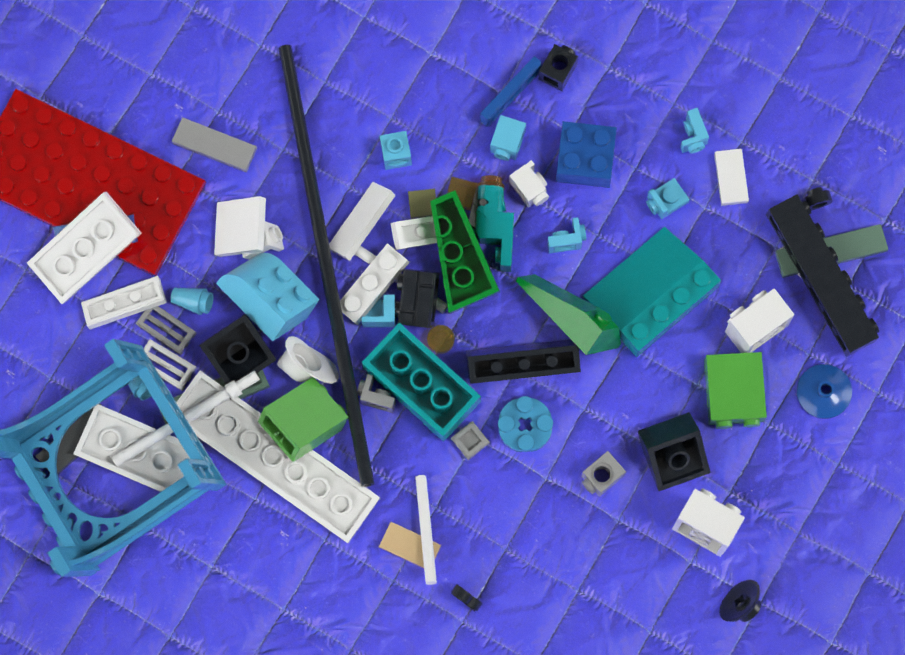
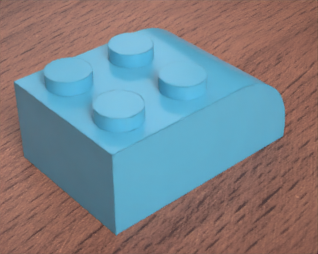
(269, 294)

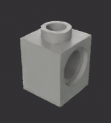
(605, 462)

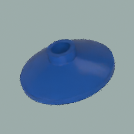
(821, 404)

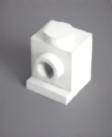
(529, 185)

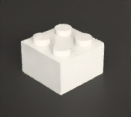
(759, 322)

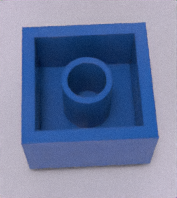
(586, 154)

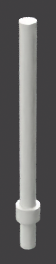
(232, 390)

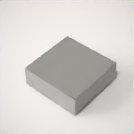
(470, 440)

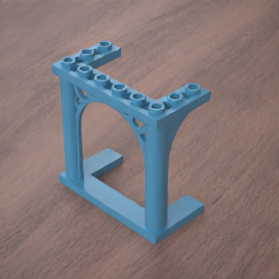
(18, 442)

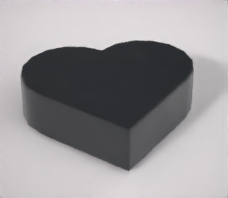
(466, 598)

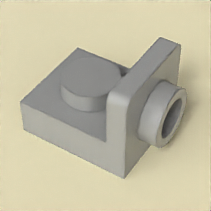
(379, 399)

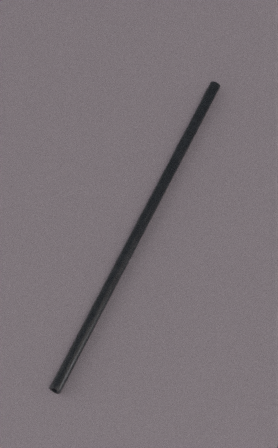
(326, 267)

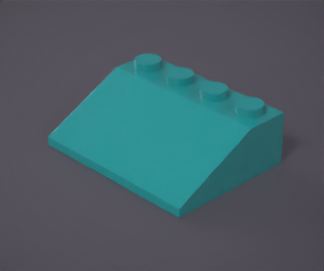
(653, 290)

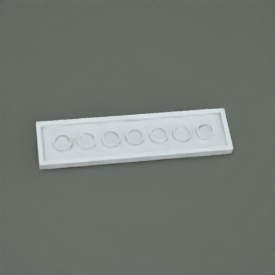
(307, 483)

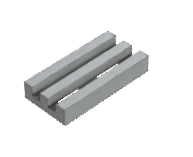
(185, 341)

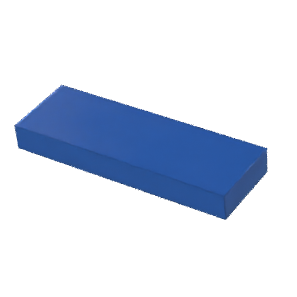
(510, 92)

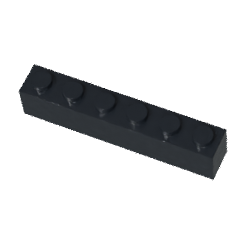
(822, 275)

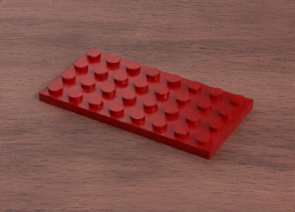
(61, 165)

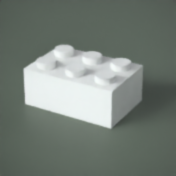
(709, 522)

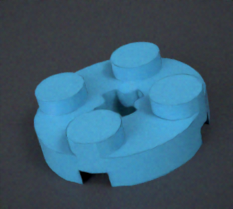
(525, 409)

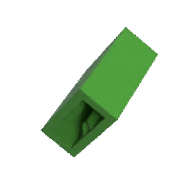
(735, 389)
(303, 419)

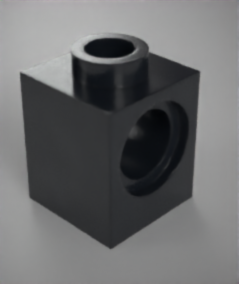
(555, 77)

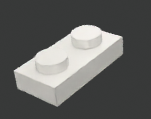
(413, 233)

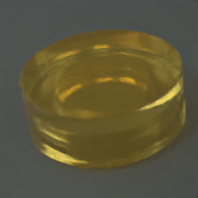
(440, 339)

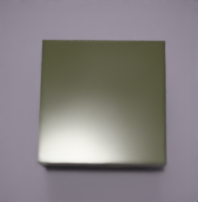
(420, 203)

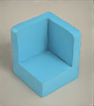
(381, 314)

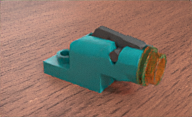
(492, 221)

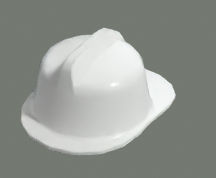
(305, 362)

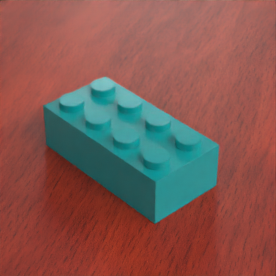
(421, 382)

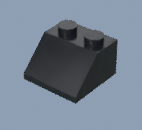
(237, 350)
(674, 451)

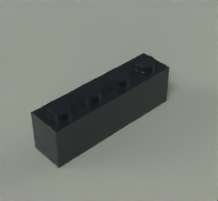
(522, 361)

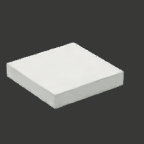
(240, 226)

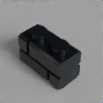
(418, 298)

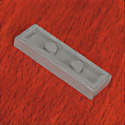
(214, 144)

